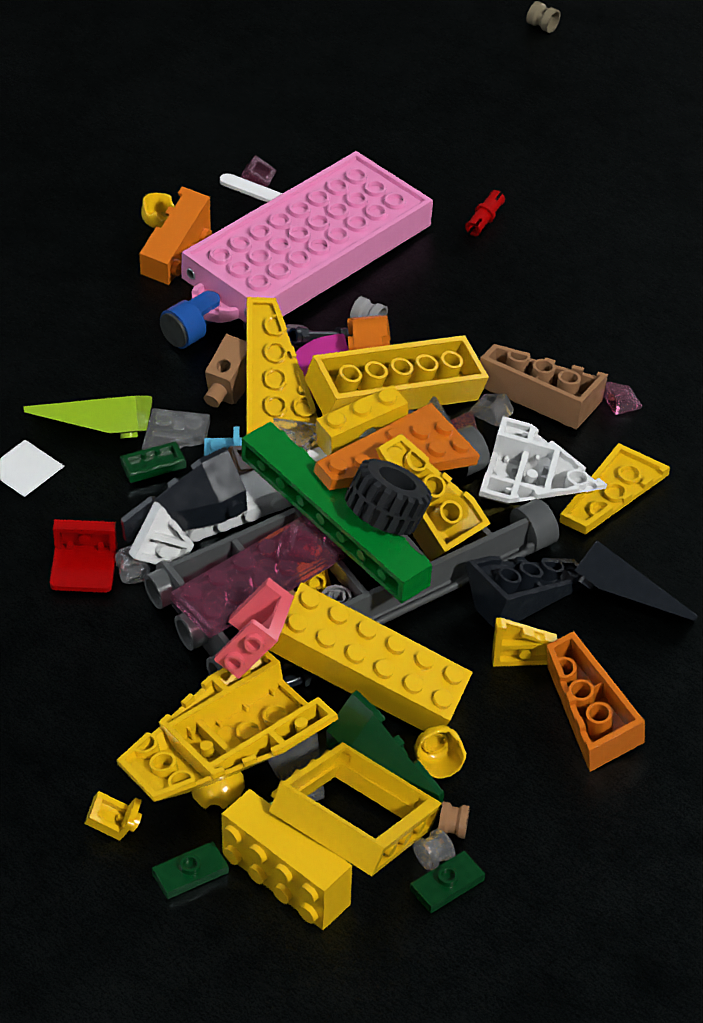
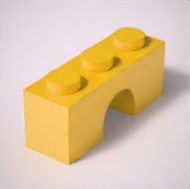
(351, 421)

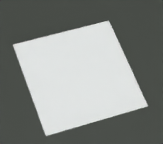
(27, 468)

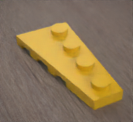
(626, 476)

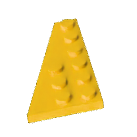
(272, 371)

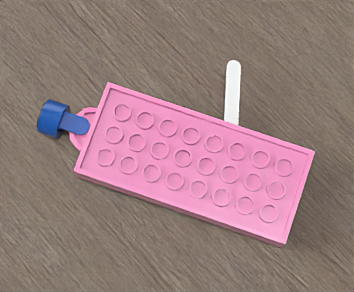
(295, 243)

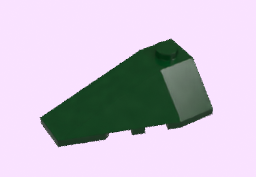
(362, 729)

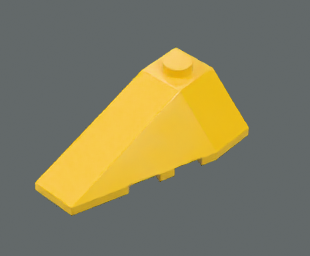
(451, 513)

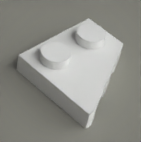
(160, 538)

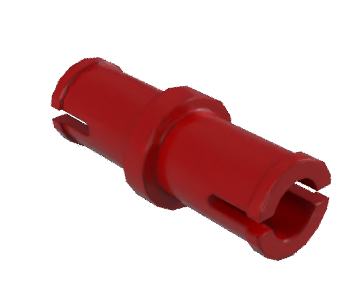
(485, 213)

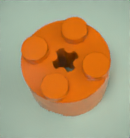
(368, 332)

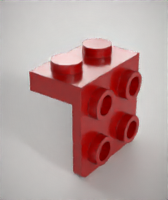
(83, 555)

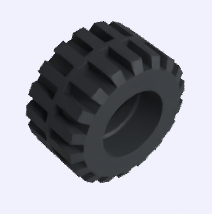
(388, 497)

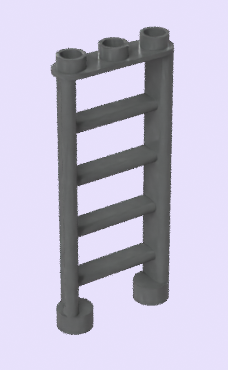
(529, 530)

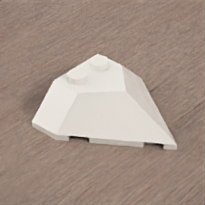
(531, 468)

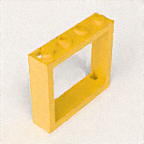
(340, 836)

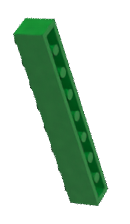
(380, 553)

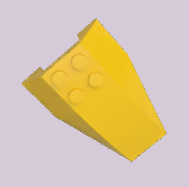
(224, 731)

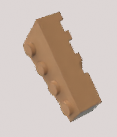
(543, 386)

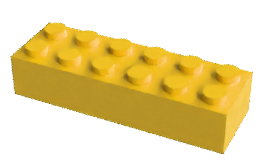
(416, 369)
(371, 660)

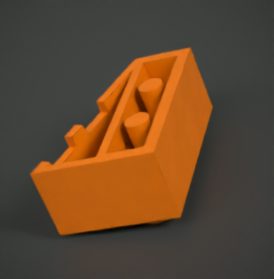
(184, 227)

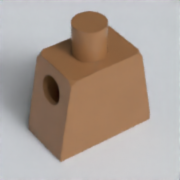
(227, 372)

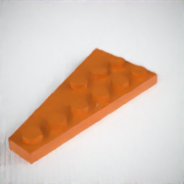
(423, 428)

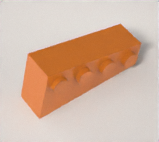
(595, 706)

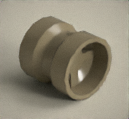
(542, 16)

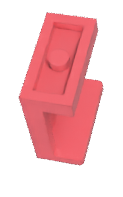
(259, 627)

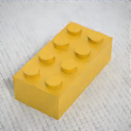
(286, 860)

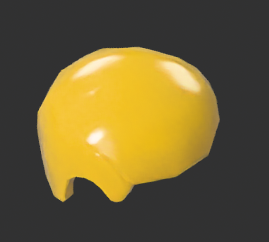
(154, 208)
(440, 751)
(221, 793)

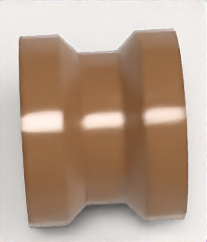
(454, 819)

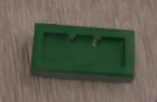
(153, 462)
(190, 870)
(447, 882)

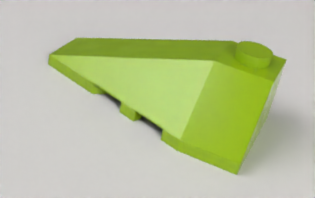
(109, 415)

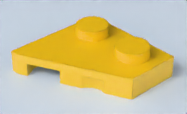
(519, 644)

